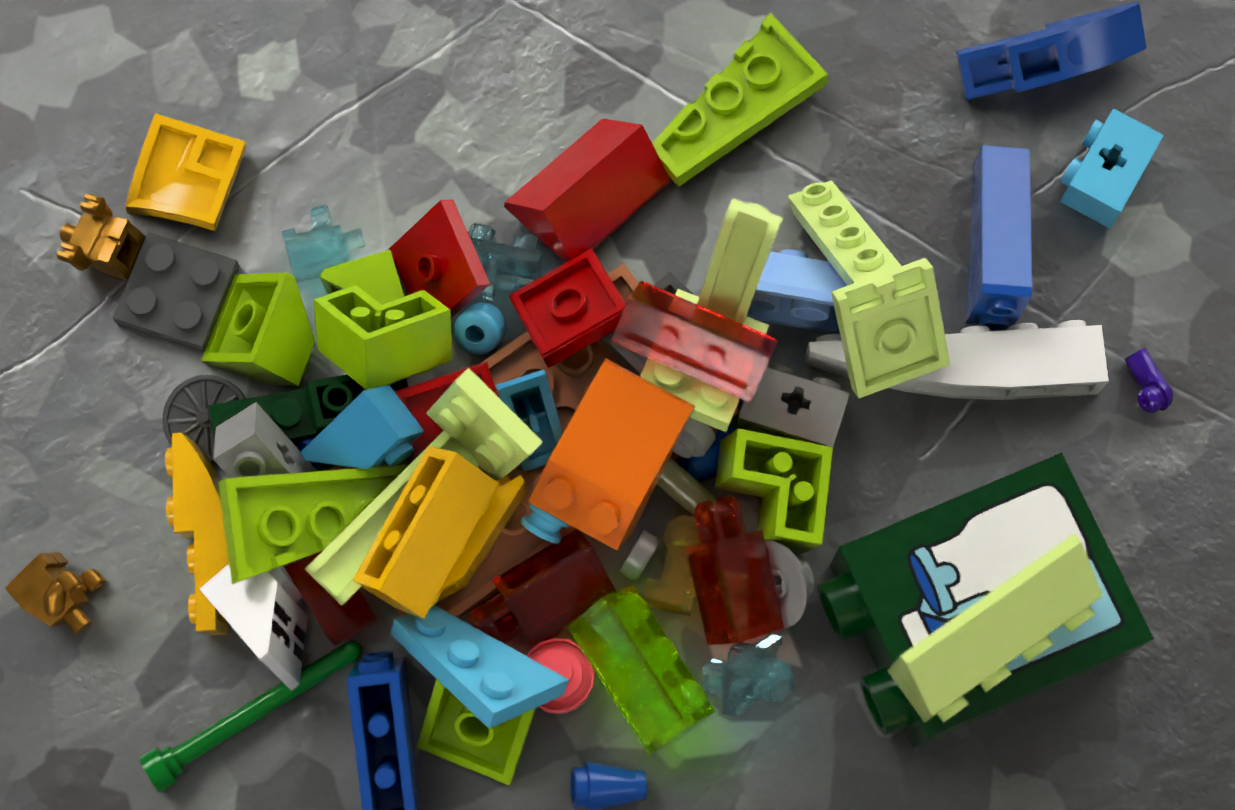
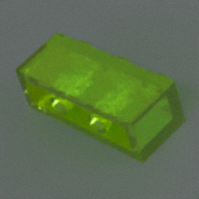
(641, 669)

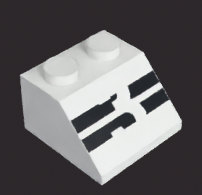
(265, 617)

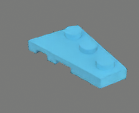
(477, 668)

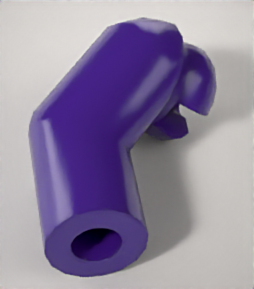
(1155, 392)

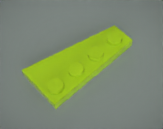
(750, 93)
(293, 514)

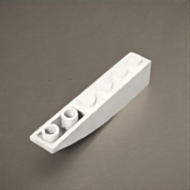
(1000, 363)

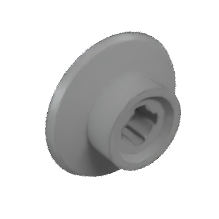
(792, 581)

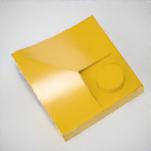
(184, 173)

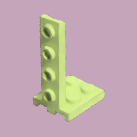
(729, 291)
(887, 310)
(473, 426)

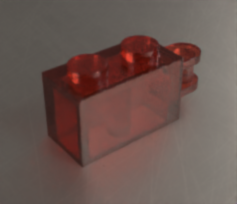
(732, 575)
(545, 592)

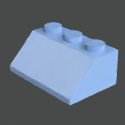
(797, 292)

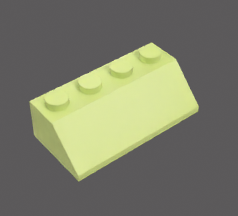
(997, 630)

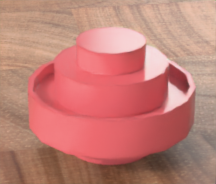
(569, 661)

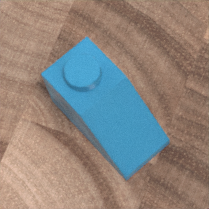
(367, 433)

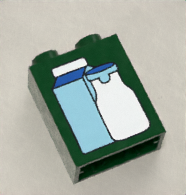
(943, 560)

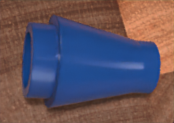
(605, 786)

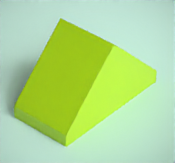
(373, 274)

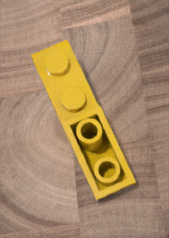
(197, 514)

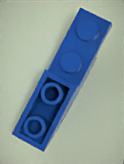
(1054, 53)

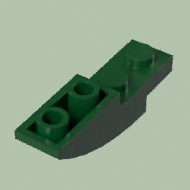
(301, 411)

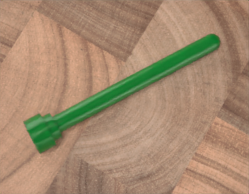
(166, 764)

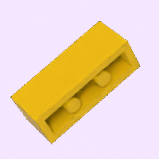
(426, 531)

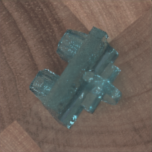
(505, 264)
(749, 675)

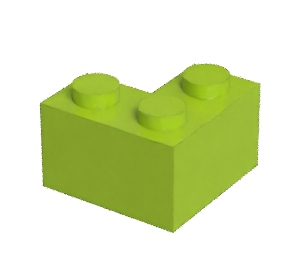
(385, 340)
(789, 479)

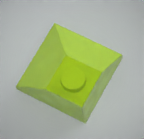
(262, 330)
(462, 738)

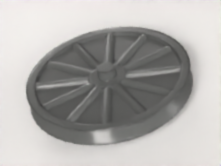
(188, 409)

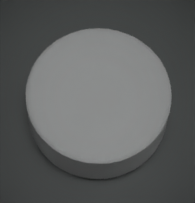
(639, 555)

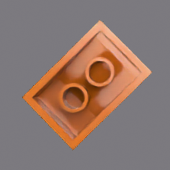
(611, 455)

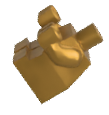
(101, 240)
(54, 593)

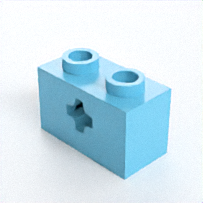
(1126, 147)

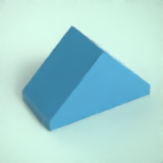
(534, 405)

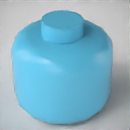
(479, 328)

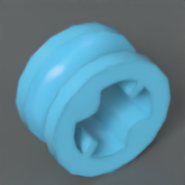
(543, 525)

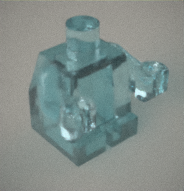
(319, 247)

